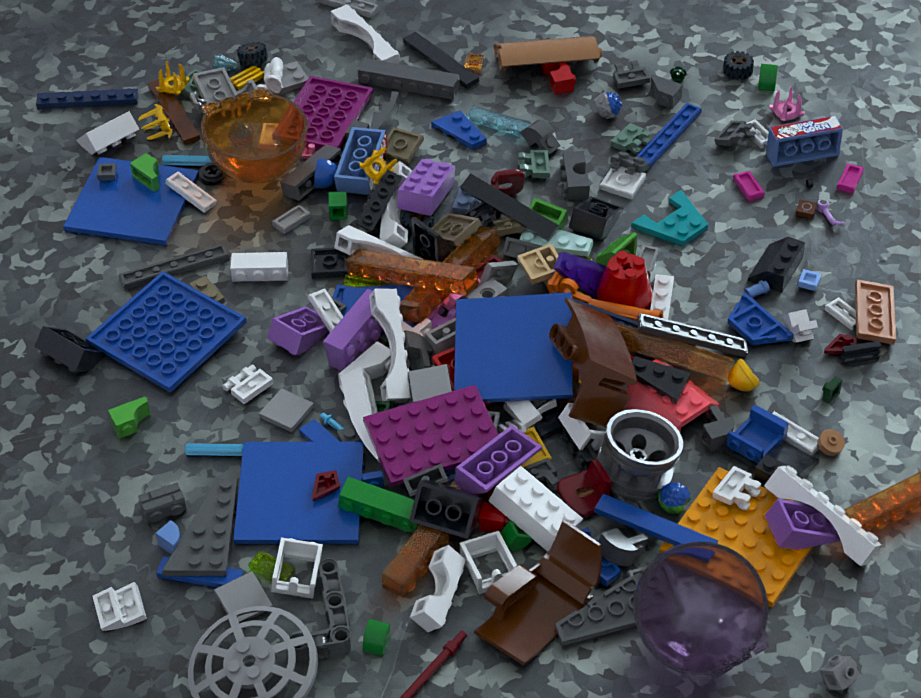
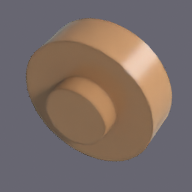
(831, 442)

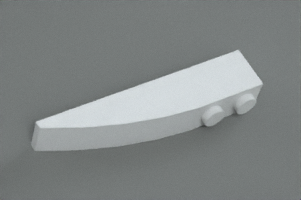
(359, 402)

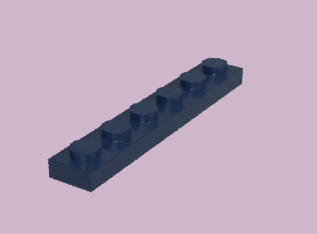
(87, 98)

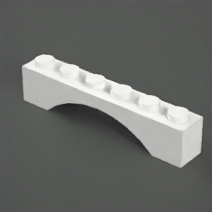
(348, 21)
(391, 227)
(351, 239)
(385, 309)
(855, 541)

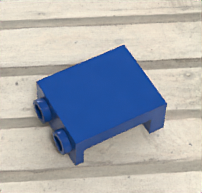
(758, 434)

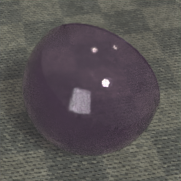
(701, 610)

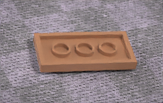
(875, 312)

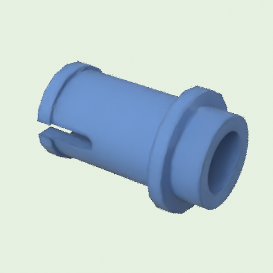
(758, 289)

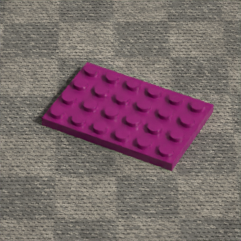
(331, 109)
(430, 433)

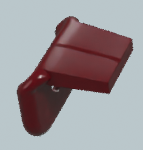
(513, 176)
(592, 478)

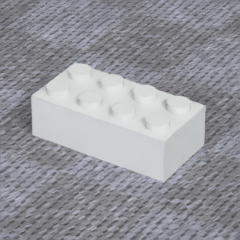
(532, 507)

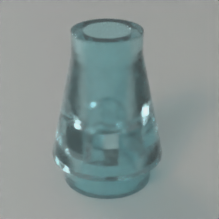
(223, 61)

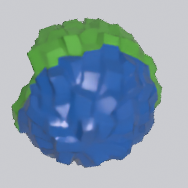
(674, 497)

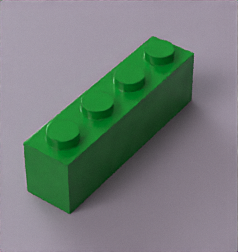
(377, 504)

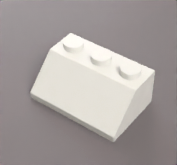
(109, 134)

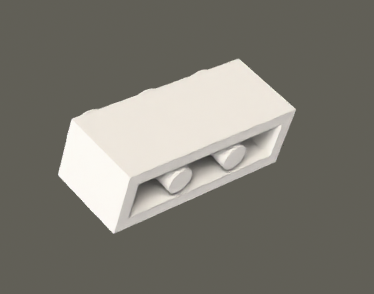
(259, 266)

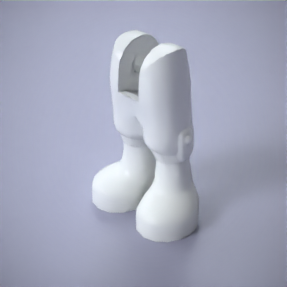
(272, 76)

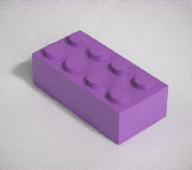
(426, 187)
(352, 334)

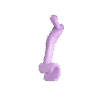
(823, 208)

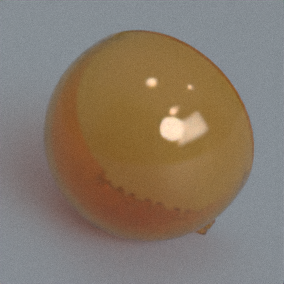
(254, 135)

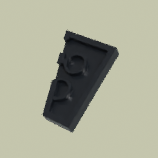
(663, 378)

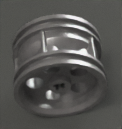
(630, 443)

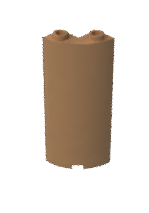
(546, 51)

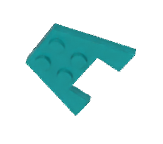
(677, 227)

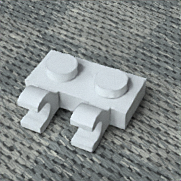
(733, 484)

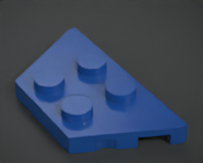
(756, 323)

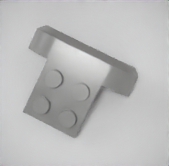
(214, 86)

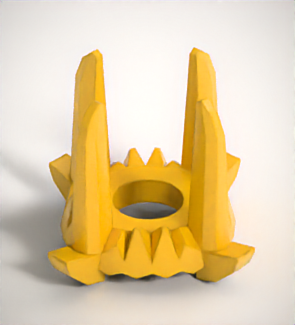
(179, 81)
(162, 120)
(375, 158)

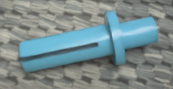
(328, 419)

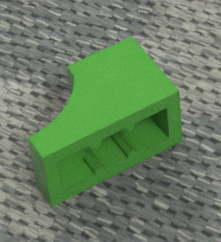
(145, 171)
(127, 416)

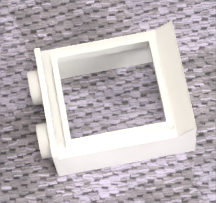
(580, 432)
(481, 546)
(297, 550)

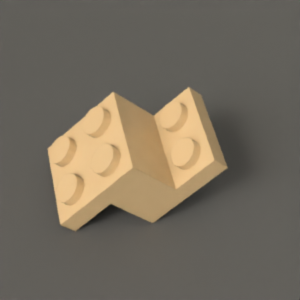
(539, 263)

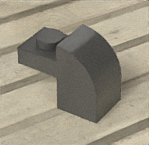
(541, 134)
(417, 350)
(716, 432)
(619, 549)

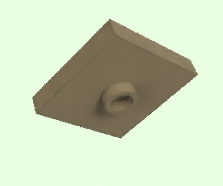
(402, 145)

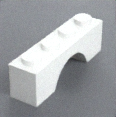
(446, 568)

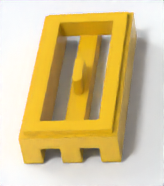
(240, 80)

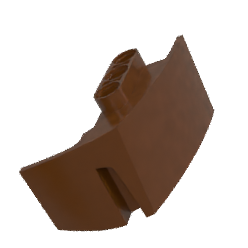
(603, 362)
(537, 598)

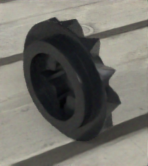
(205, 175)

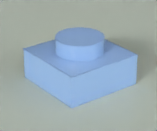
(809, 280)

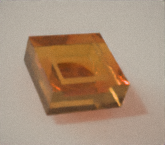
(474, 61)

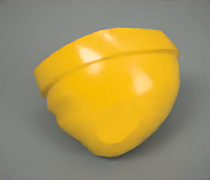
(742, 377)

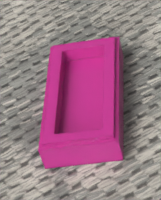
(850, 178)
(748, 185)

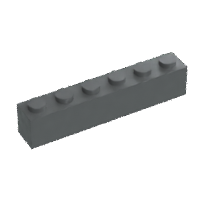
(408, 78)

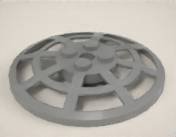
(255, 648)

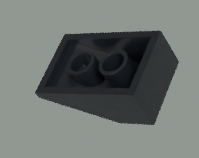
(594, 217)
(428, 243)
(784, 456)

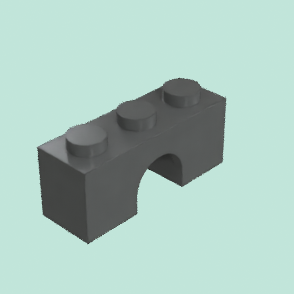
(574, 175)

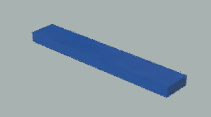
(670, 133)
(648, 522)

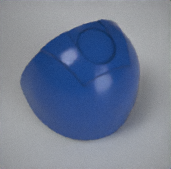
(324, 173)

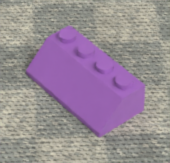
(495, 461)

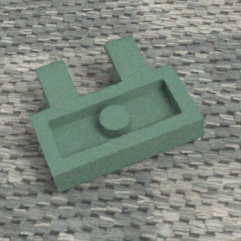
(631, 138)
(539, 163)

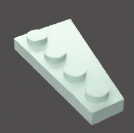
(562, 242)

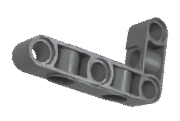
(329, 640)

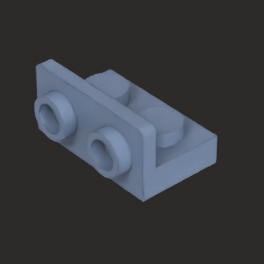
(463, 202)

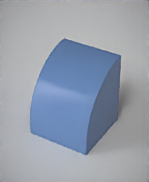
(168, 537)

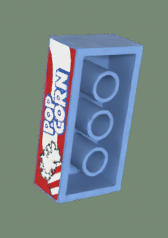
(804, 141)
(358, 148)

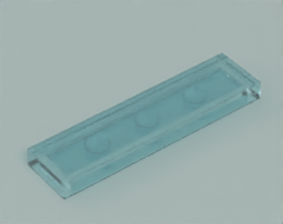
(496, 120)

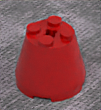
(626, 282)

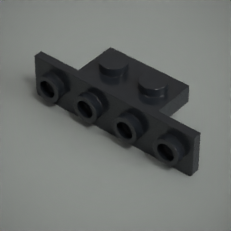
(378, 201)

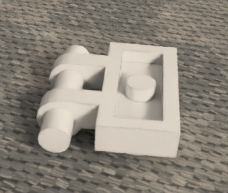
(251, 384)

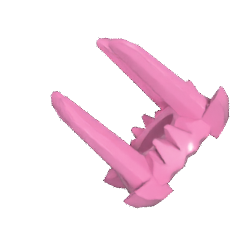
(780, 108)

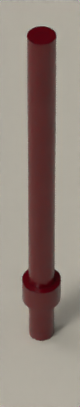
(449, 649)

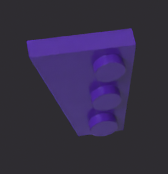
(583, 271)

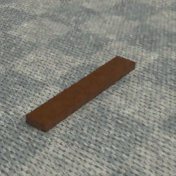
(176, 114)

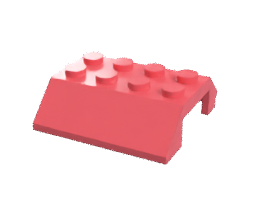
(691, 404)

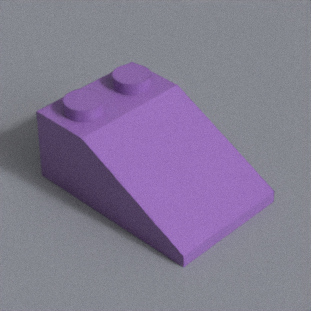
(297, 330)
(799, 525)

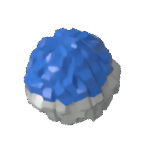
(608, 104)

